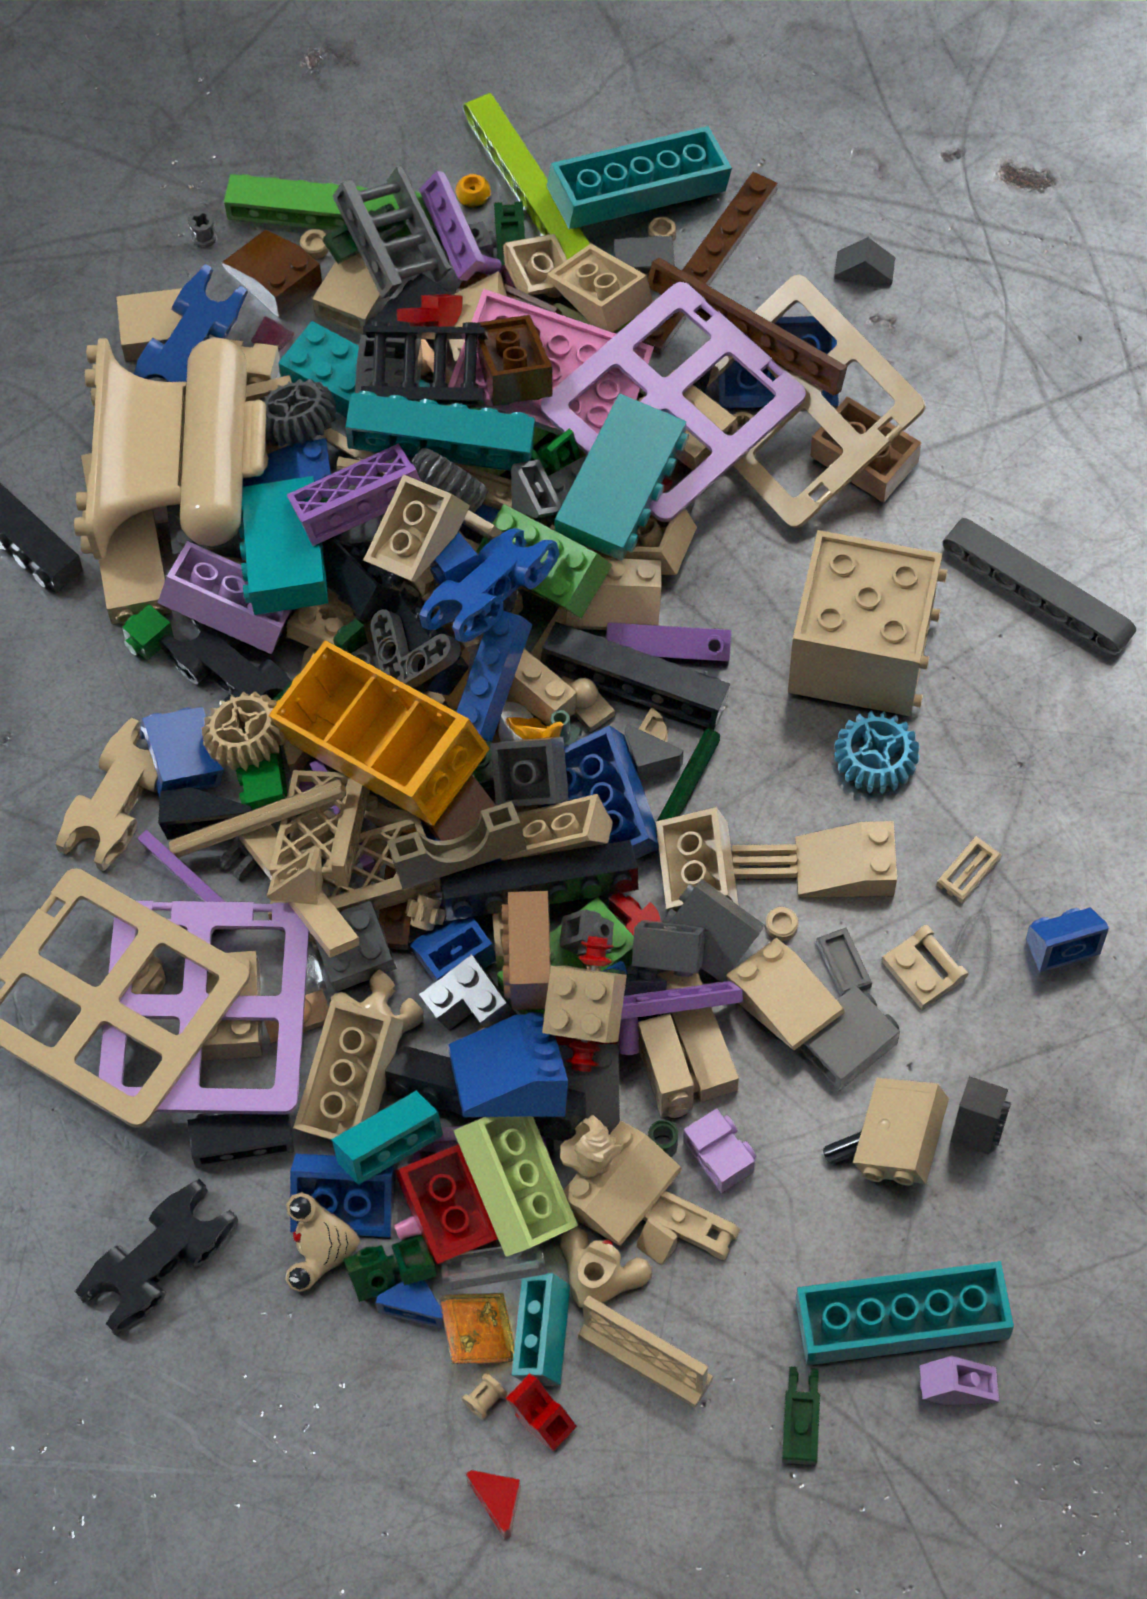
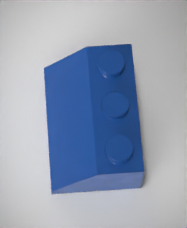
(363, 1206)

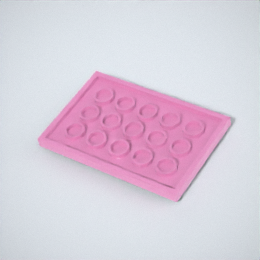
(567, 347)

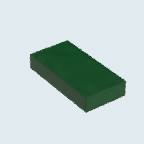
(413, 1260)

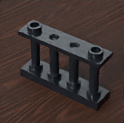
(468, 392)

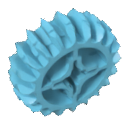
(879, 737)

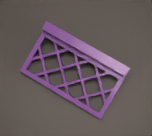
(351, 507)

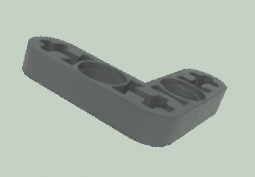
(389, 631)

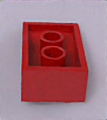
(446, 1204)

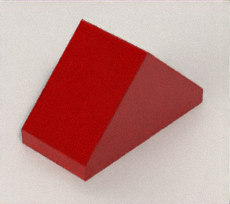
(498, 1497)

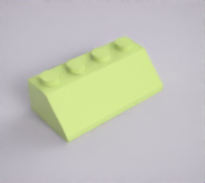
(515, 1181)

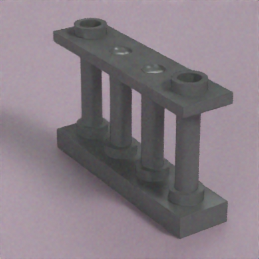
(373, 249)

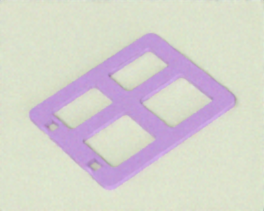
(667, 392)
(286, 1008)

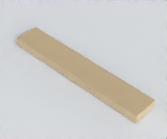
(321, 919)

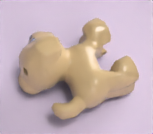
(382, 990)

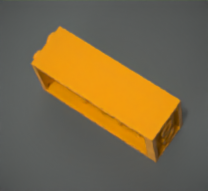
(379, 732)

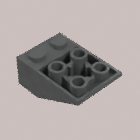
(393, 366)

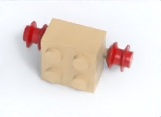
(585, 1003)

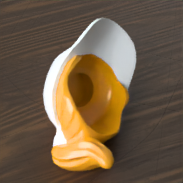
(519, 724)

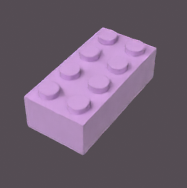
(212, 593)

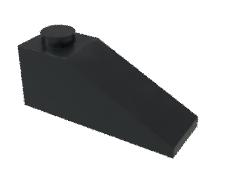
(192, 810)

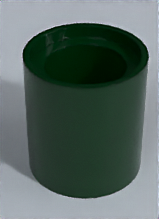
(666, 1128)

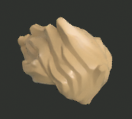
(589, 1148)

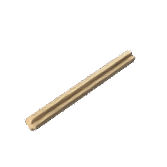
(258, 818)

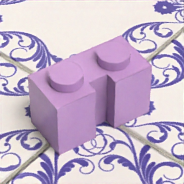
(719, 1151)

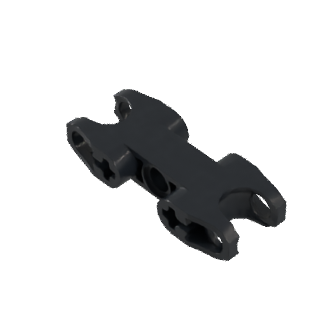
(215, 656)
(138, 1273)

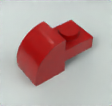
(436, 310)
(629, 911)
(540, 1413)

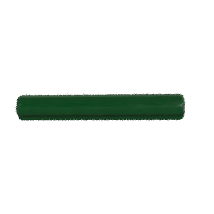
(691, 775)

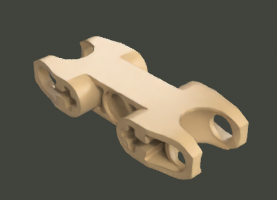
(108, 811)

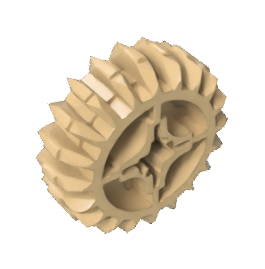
(225, 734)

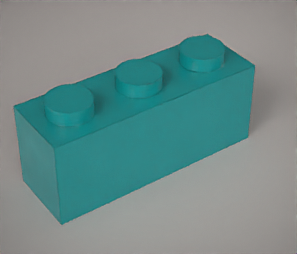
(387, 1137)
(541, 1328)

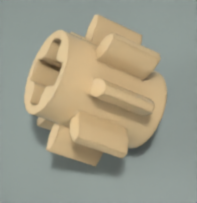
(425, 911)

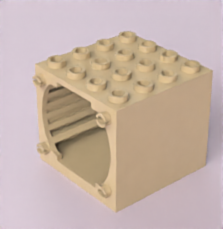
(864, 623)

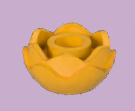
(471, 197)

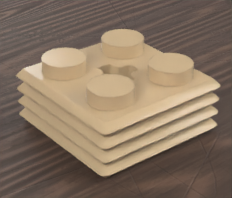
(320, 622)

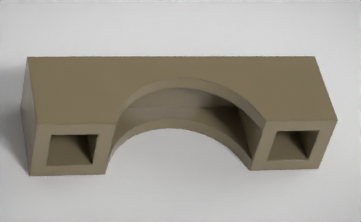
(492, 837)

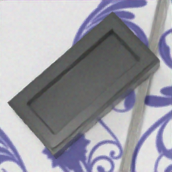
(843, 961)

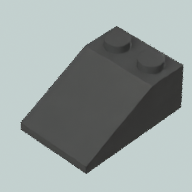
(599, 1085)

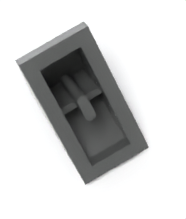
(865, 262)
(533, 490)
(652, 754)

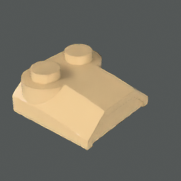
(531, 261)

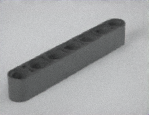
(1039, 586)

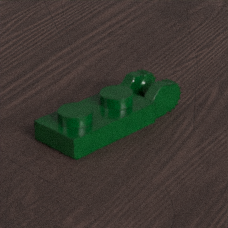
(342, 244)
(801, 1420)

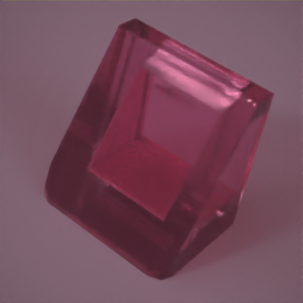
(272, 333)

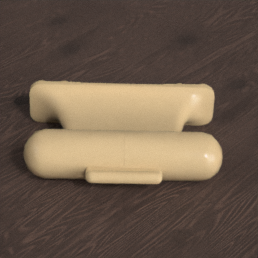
(171, 445)

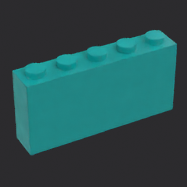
(621, 477)
(279, 557)

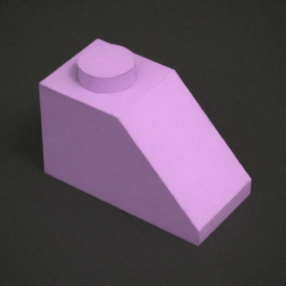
(958, 1382)

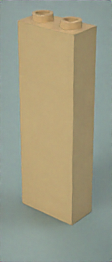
(132, 565)

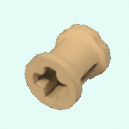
(484, 1396)

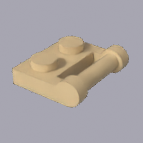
(917, 974)

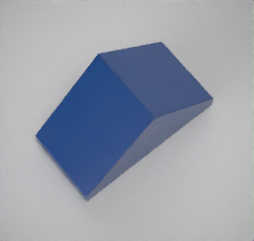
(411, 1303)

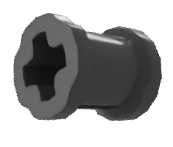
(203, 232)

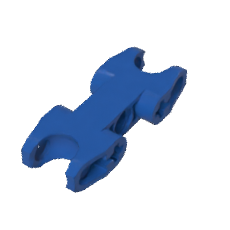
(199, 320)
(480, 596)

